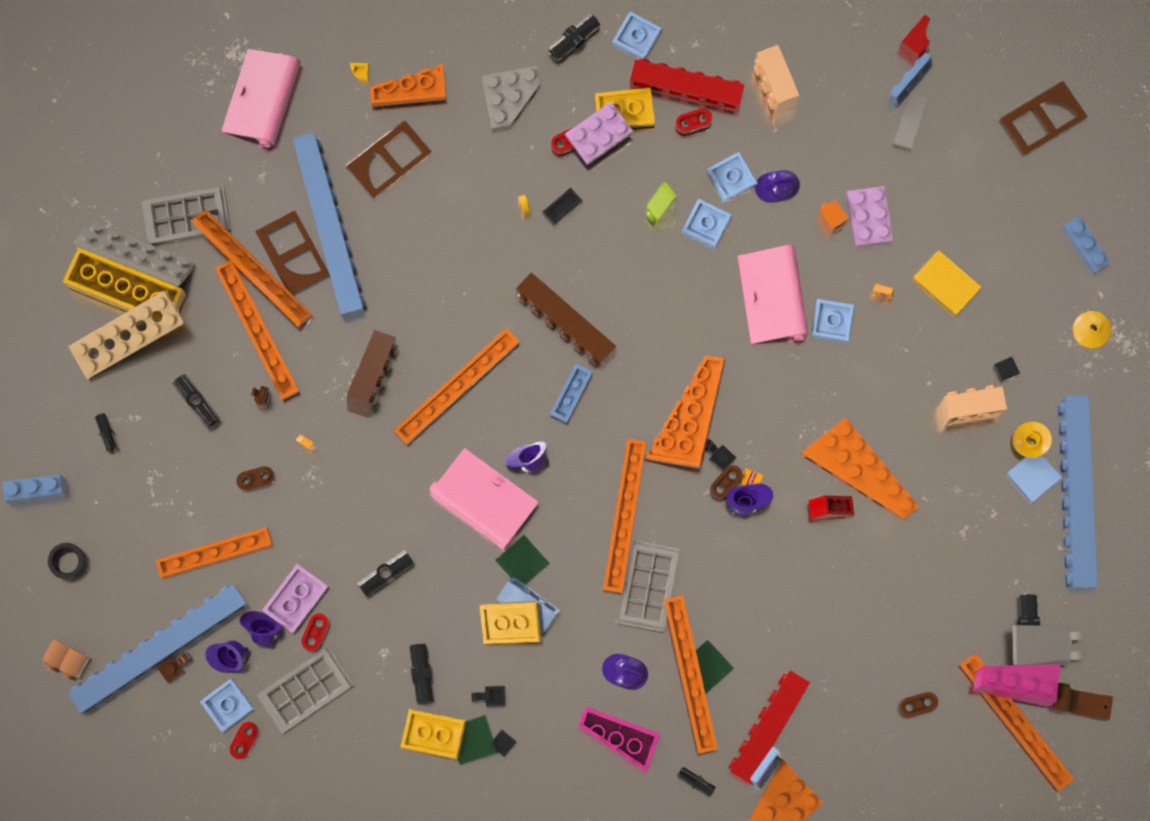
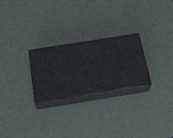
(562, 206)

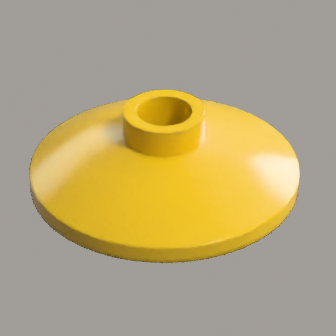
(1086, 336)
(1032, 431)

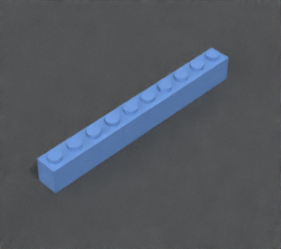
(328, 225)
(1079, 492)
(158, 649)

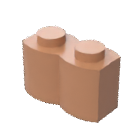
(65, 659)

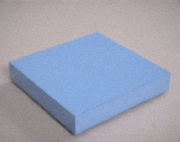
(637, 35)
(732, 176)
(706, 223)
(832, 320)
(1034, 477)
(227, 705)
(766, 768)

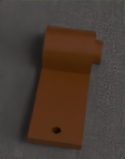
(1082, 703)

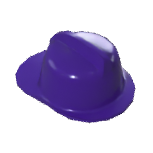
(777, 185)
(529, 456)
(749, 498)
(261, 627)
(226, 656)
(625, 671)

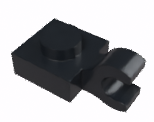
(720, 456)
(493, 696)

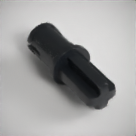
(106, 432)
(697, 781)

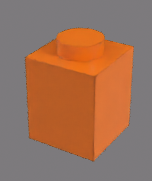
(833, 216)

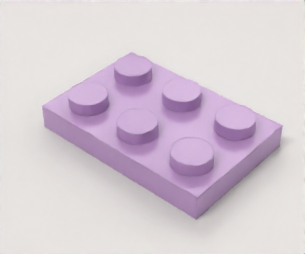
(599, 133)
(869, 216)
(295, 598)

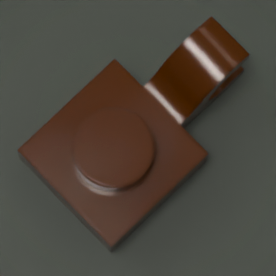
(261, 396)
(172, 668)

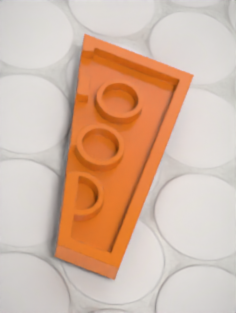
(420, 87)

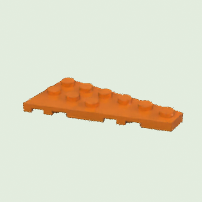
(689, 424)
(855, 463)
(786, 798)

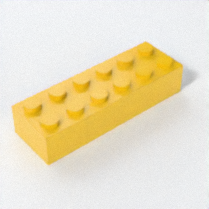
(116, 283)

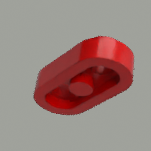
(693, 121)
(561, 138)
(315, 632)
(244, 740)

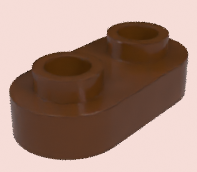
(255, 480)
(726, 482)
(918, 704)

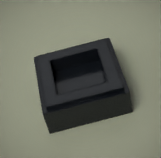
(1007, 369)
(504, 743)

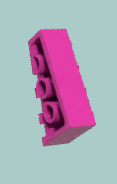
(1020, 682)
(625, 737)

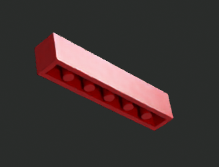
(686, 84)
(770, 726)

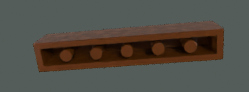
(565, 319)

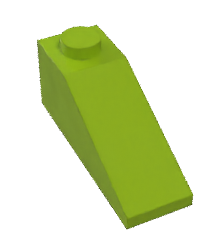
(662, 204)

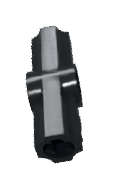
(574, 37)
(189, 392)
(374, 580)
(1028, 610)
(421, 674)

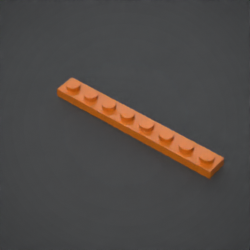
(252, 268)
(257, 330)
(456, 386)
(624, 516)
(690, 674)
(1023, 731)

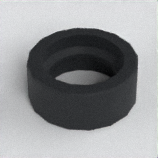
(64, 547)

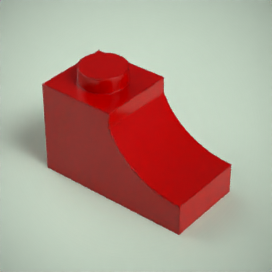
(916, 41)
(831, 507)

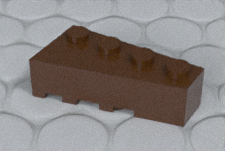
(371, 373)

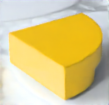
(360, 71)

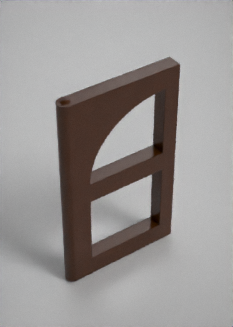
(1057, 94)
(360, 165)
(292, 281)

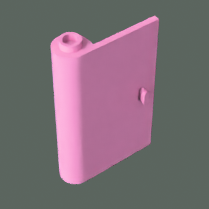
(261, 96)
(778, 294)
(485, 506)

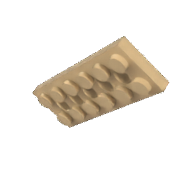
(138, 339)

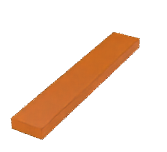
(214, 553)

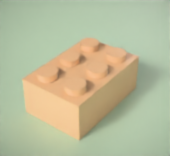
(776, 80)
(973, 405)

